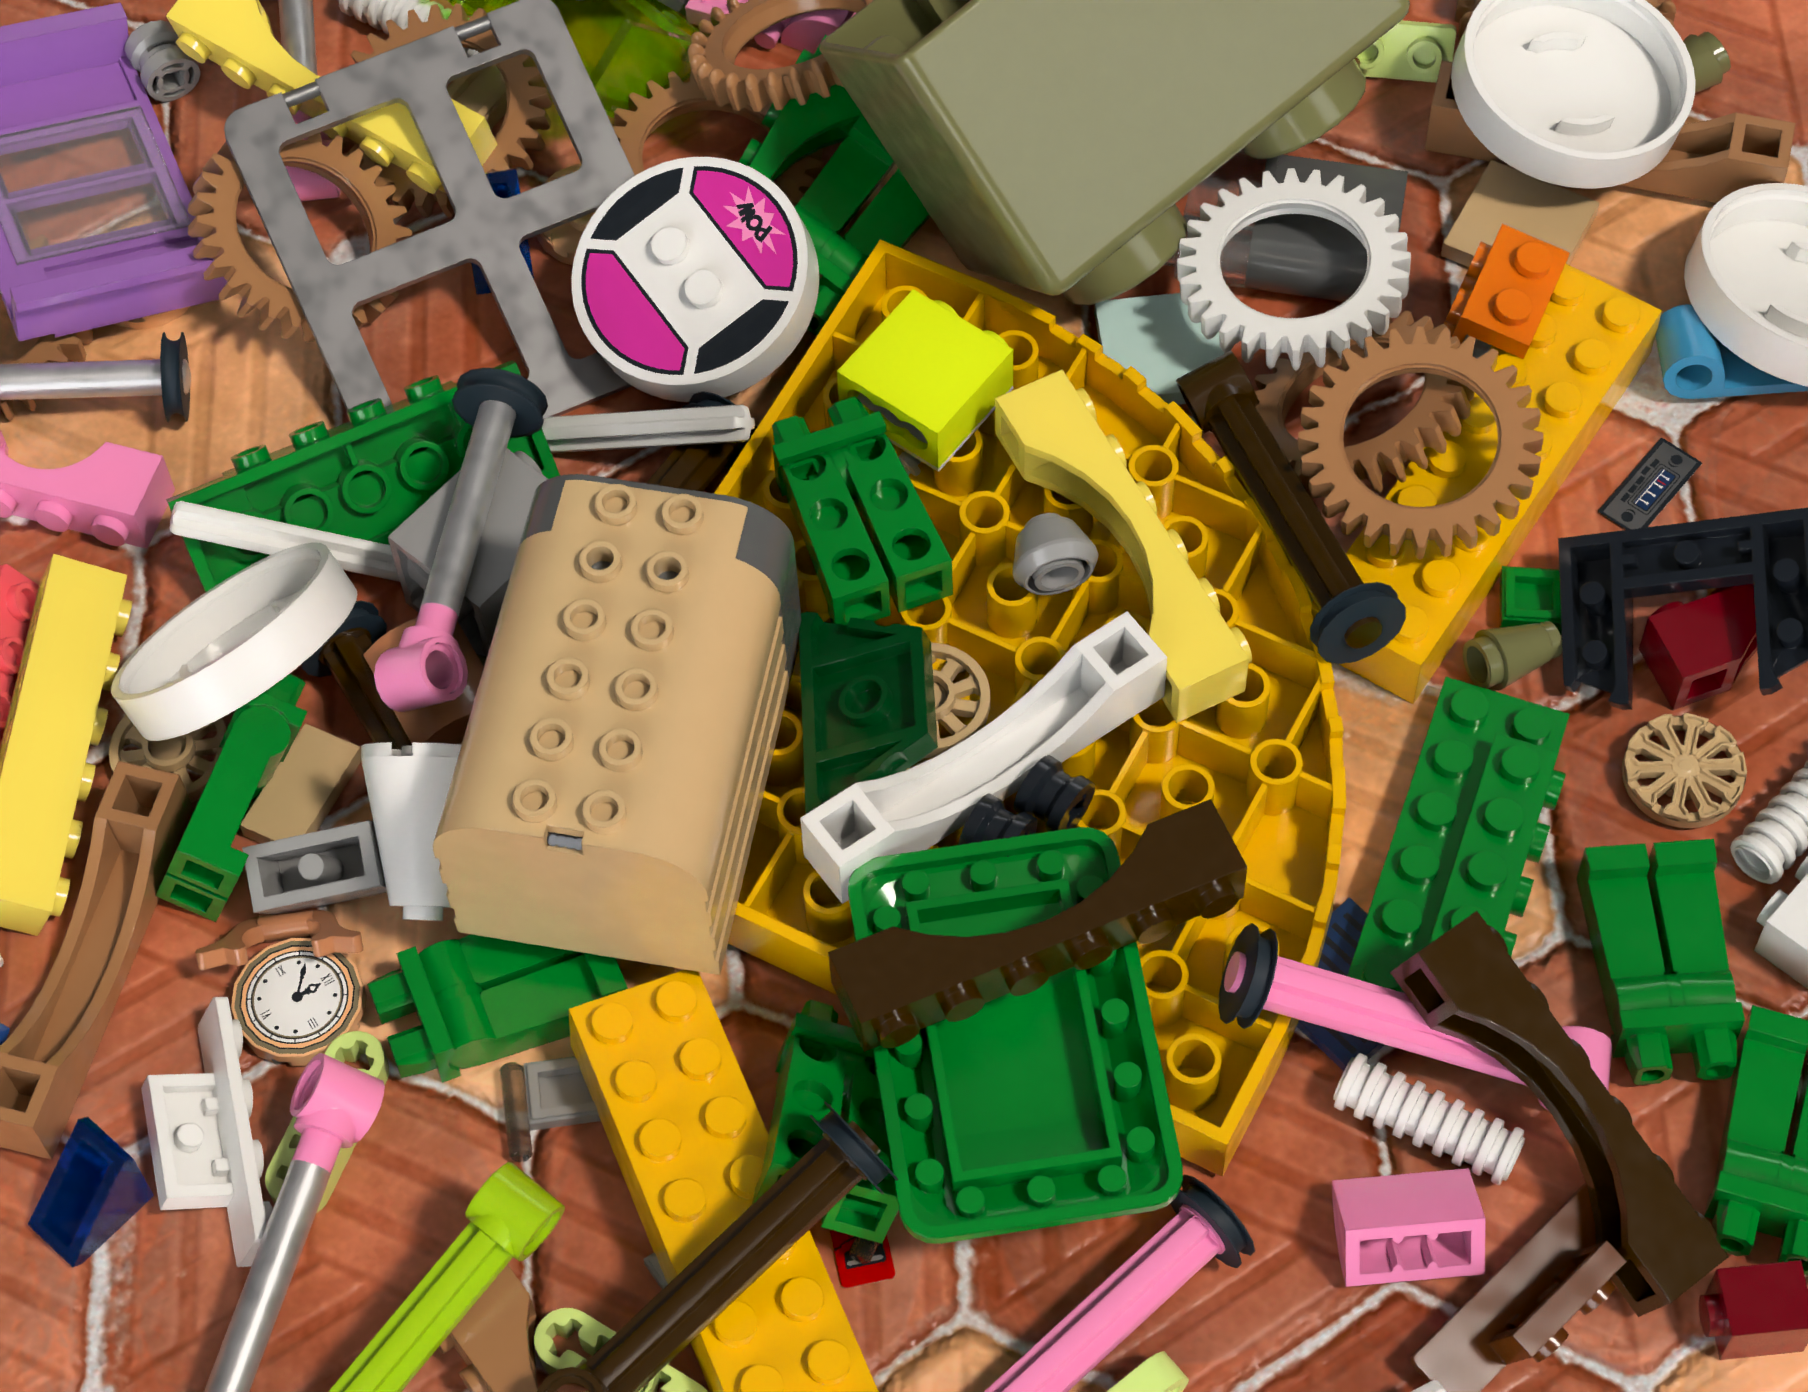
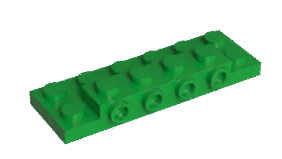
(348, 478)
(1464, 826)

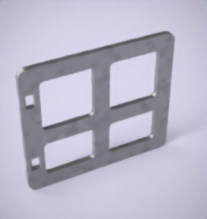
(484, 225)

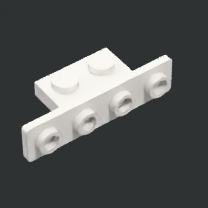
(205, 1138)

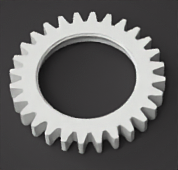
(1222, 312)

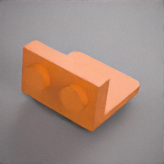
(1506, 291)

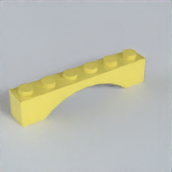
(243, 44)
(1060, 446)

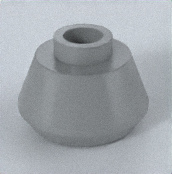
(1052, 555)

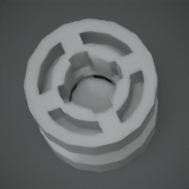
(162, 64)

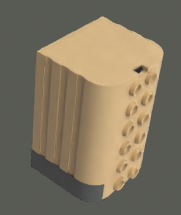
(624, 724)

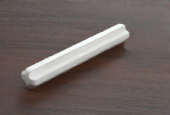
(648, 428)
(273, 536)

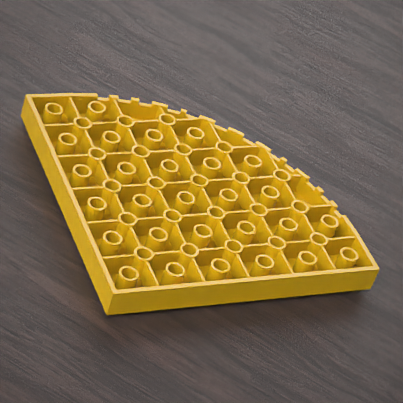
(1260, 757)

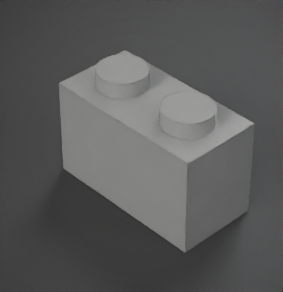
(315, 869)

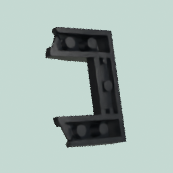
(1611, 568)

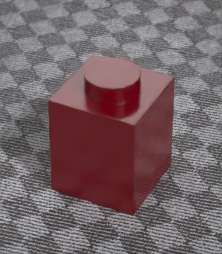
(1756, 1310)

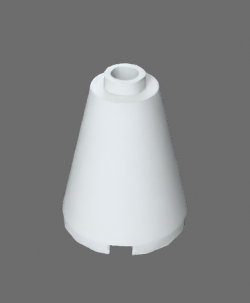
(406, 805)

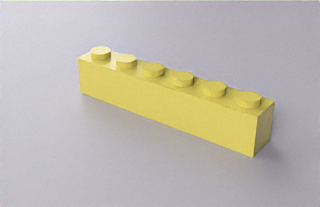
(50, 732)

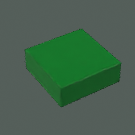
(1529, 596)

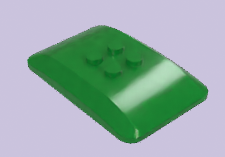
(1040, 1098)

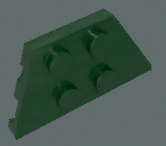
(863, 702)

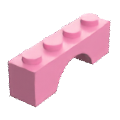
(110, 494)

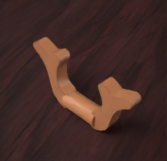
(320, 925)

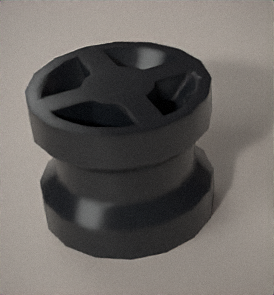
(1054, 795)
(992, 822)

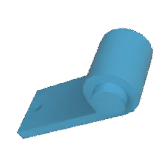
(1701, 367)

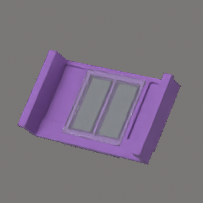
(87, 183)

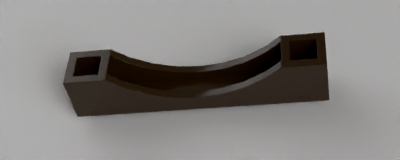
(915, 979)
(1479, 995)

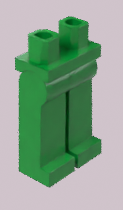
(835, 199)
(864, 544)
(253, 747)
(1662, 956)
(485, 1000)
(820, 1065)
(1754, 1179)

